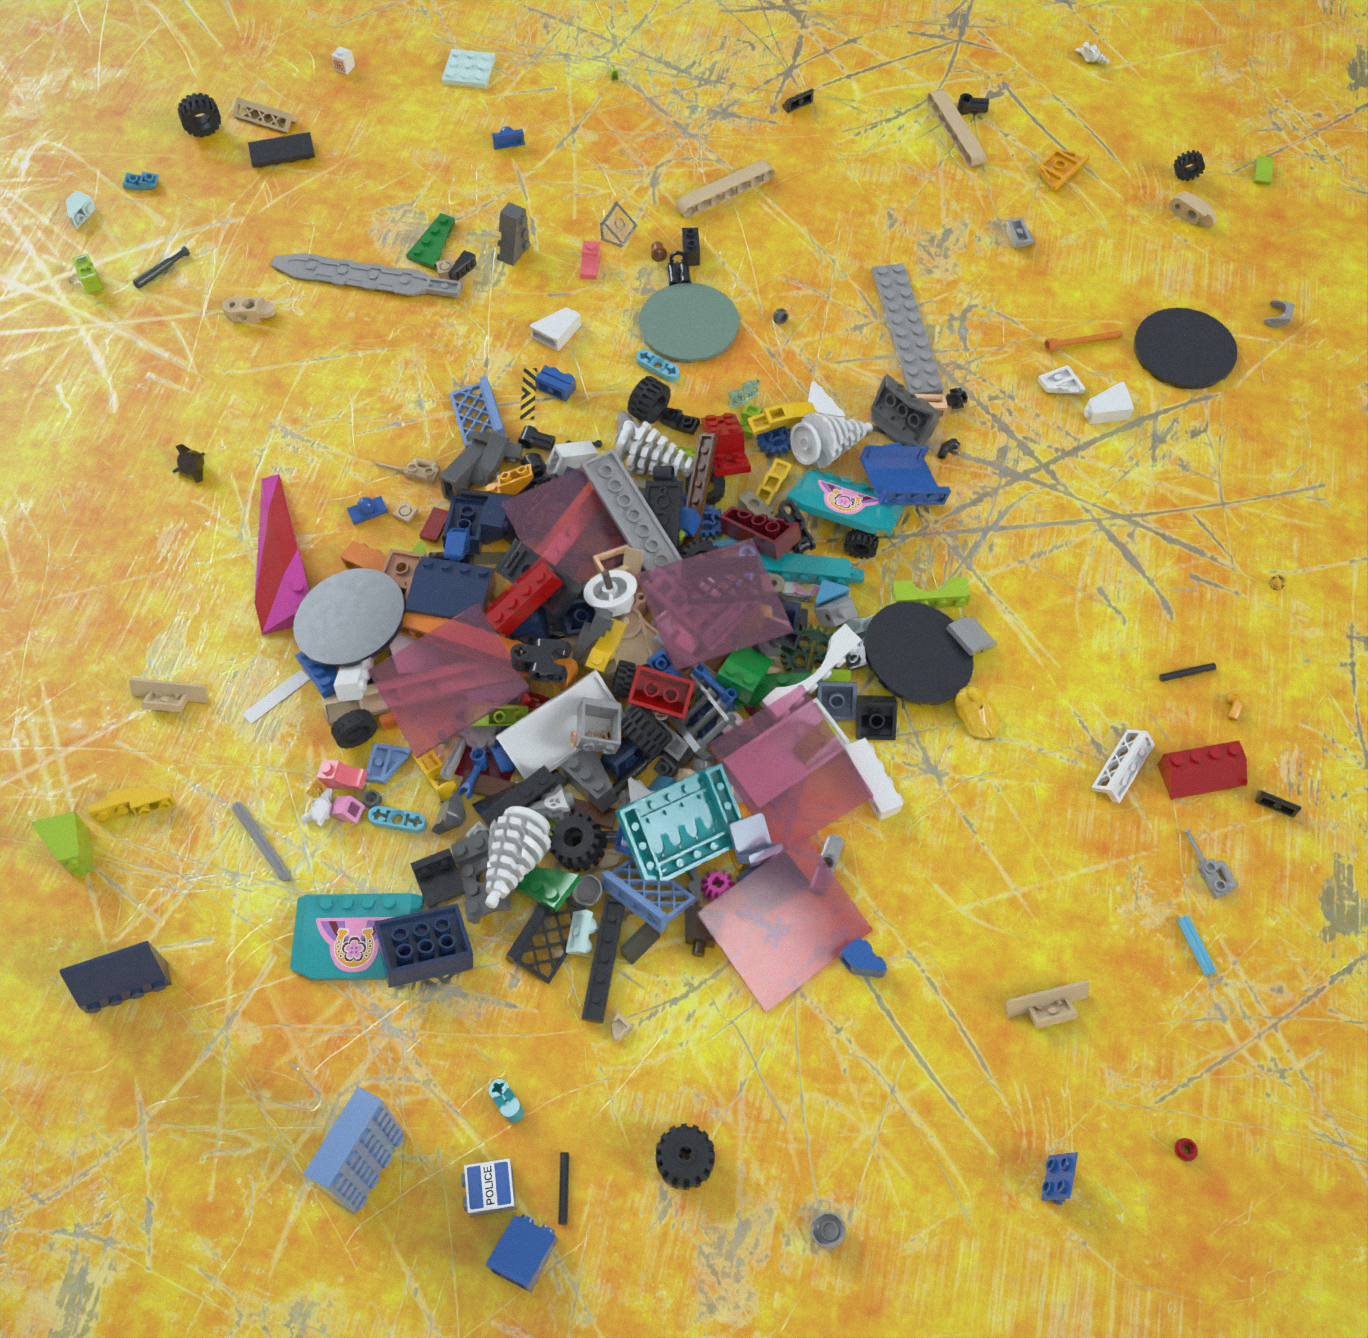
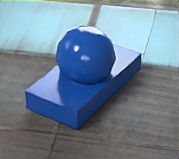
(508, 138)
(367, 509)

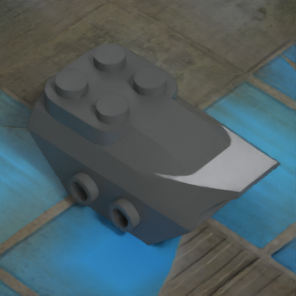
(903, 414)

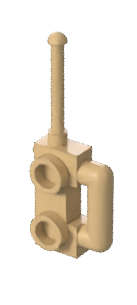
(413, 470)

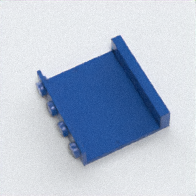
(902, 475)

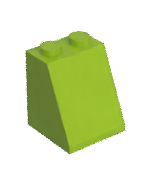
(68, 841)

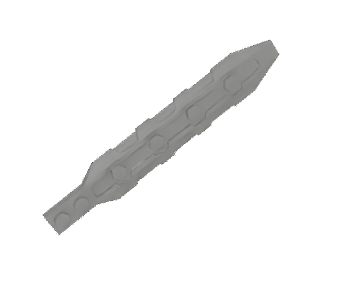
(368, 276)

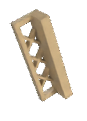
(267, 110)

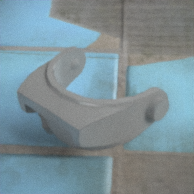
(1285, 318)

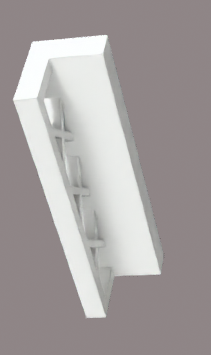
(1128, 764)

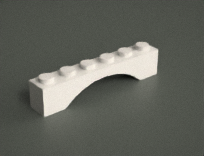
(839, 646)

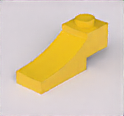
(606, 648)
(431, 768)

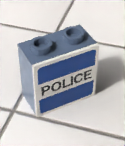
(489, 1188)

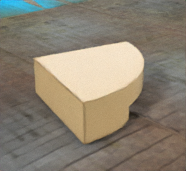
(610, 859)
(620, 1027)

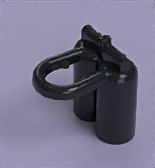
(678, 271)

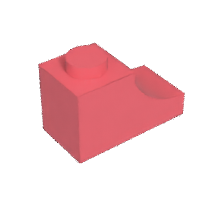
(590, 260)
(341, 776)

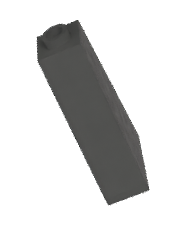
(459, 472)

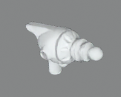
(1091, 54)
(320, 808)

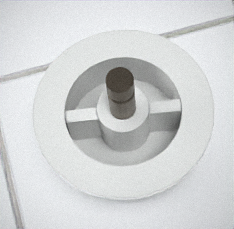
(611, 591)

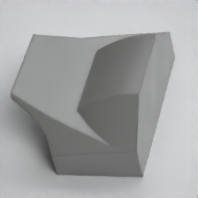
(1018, 233)

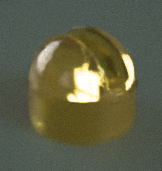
(1274, 582)
(315, 790)

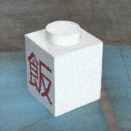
(343, 60)

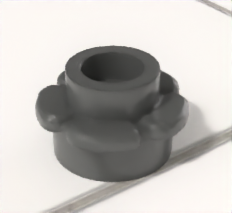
(780, 316)
(372, 794)

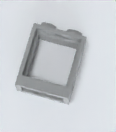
(599, 709)

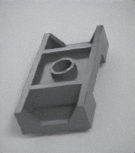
(472, 859)

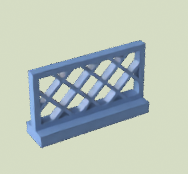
(490, 405)
(636, 900)

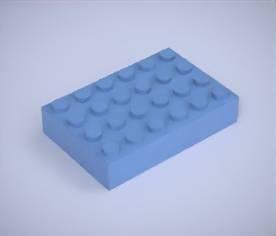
(355, 1151)

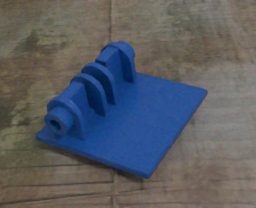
(1059, 1177)

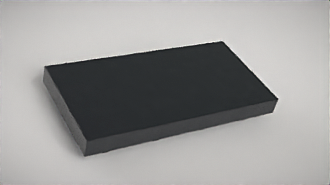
(281, 150)

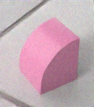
(347, 809)

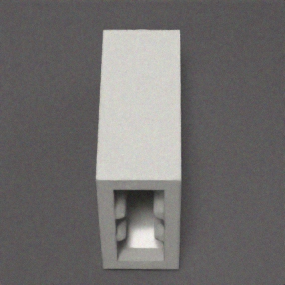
(556, 328)
(1110, 405)
(569, 455)

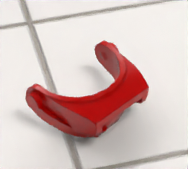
(527, 701)

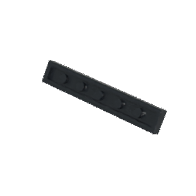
(603, 961)

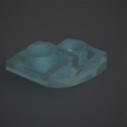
(748, 392)

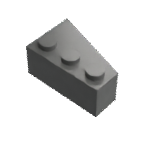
(513, 233)
(590, 779)

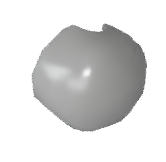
(588, 891)
(828, 1230)

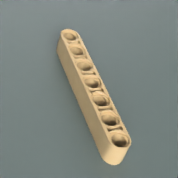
(956, 128)
(725, 188)

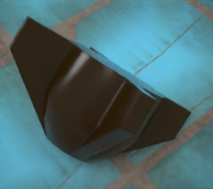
(190, 462)

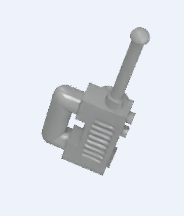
(1209, 873)

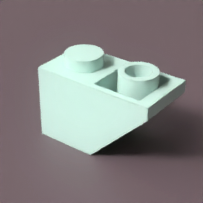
(79, 208)

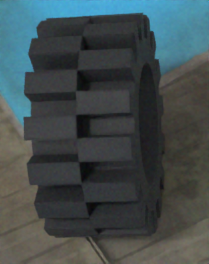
(1186, 159)
(861, 544)
(623, 678)

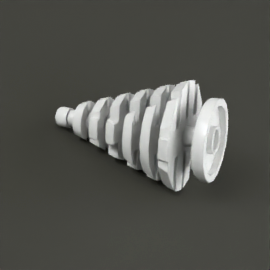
(824, 438)
(650, 451)
(514, 848)

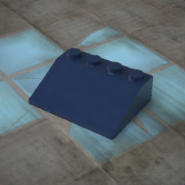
(449, 587)
(423, 945)
(117, 977)

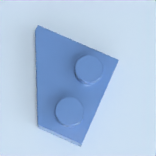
(385, 762)

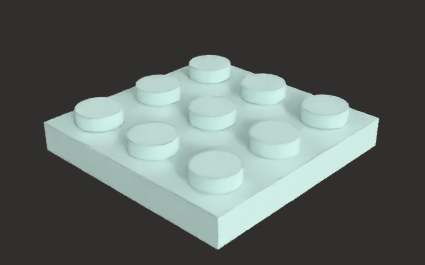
(468, 68)

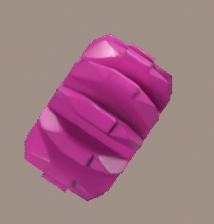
(709, 884)

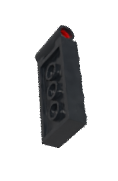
(520, 558)

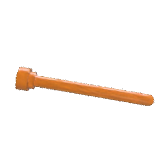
(1052, 344)

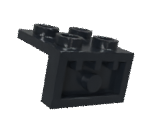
(438, 877)

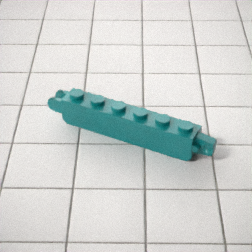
(813, 569)

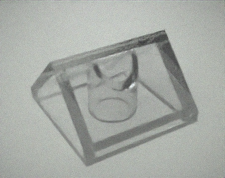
(617, 226)

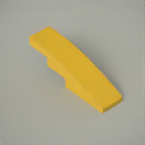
(773, 481)

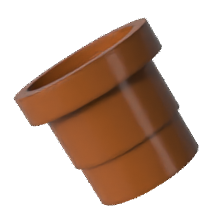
(658, 251)

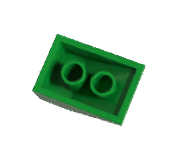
(744, 672)

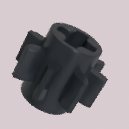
(956, 398)

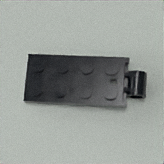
(666, 505)

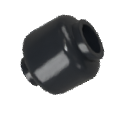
(537, 462)

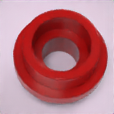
(1190, 1145)

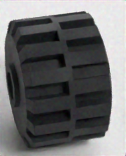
(573, 831)
(681, 1171)

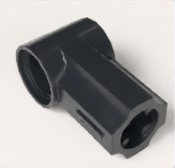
(969, 104)
(532, 438)

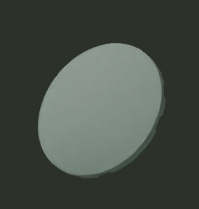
(689, 322)

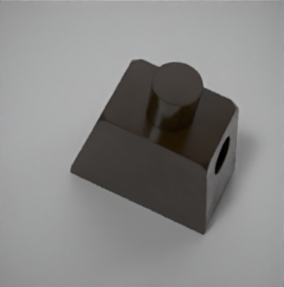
(696, 933)

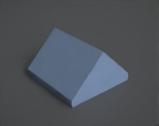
(838, 699)

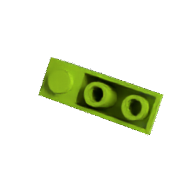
(504, 716)

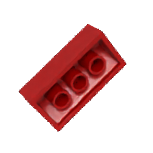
(523, 597)
(1204, 769)

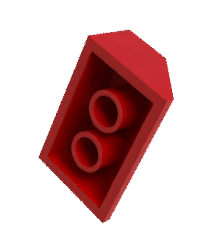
(660, 692)

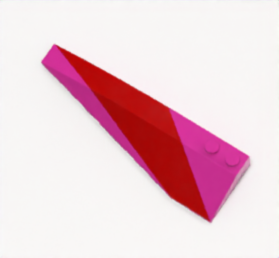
(280, 567)

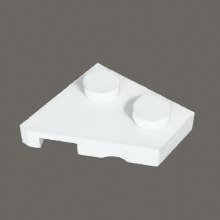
(1061, 381)

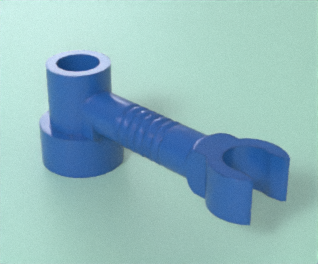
(726, 696)
(480, 763)

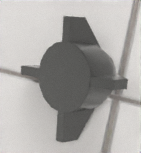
(450, 814)

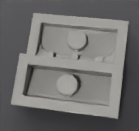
(971, 635)

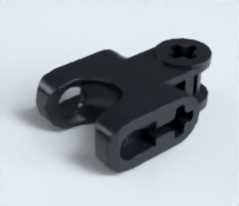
(807, 541)
(539, 659)

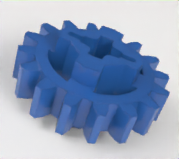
(775, 441)
(709, 523)

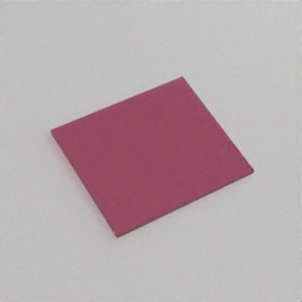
(566, 524)
(713, 604)
(447, 680)
(791, 768)
(784, 922)

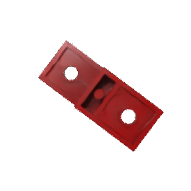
(730, 447)

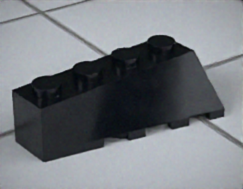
(519, 794)

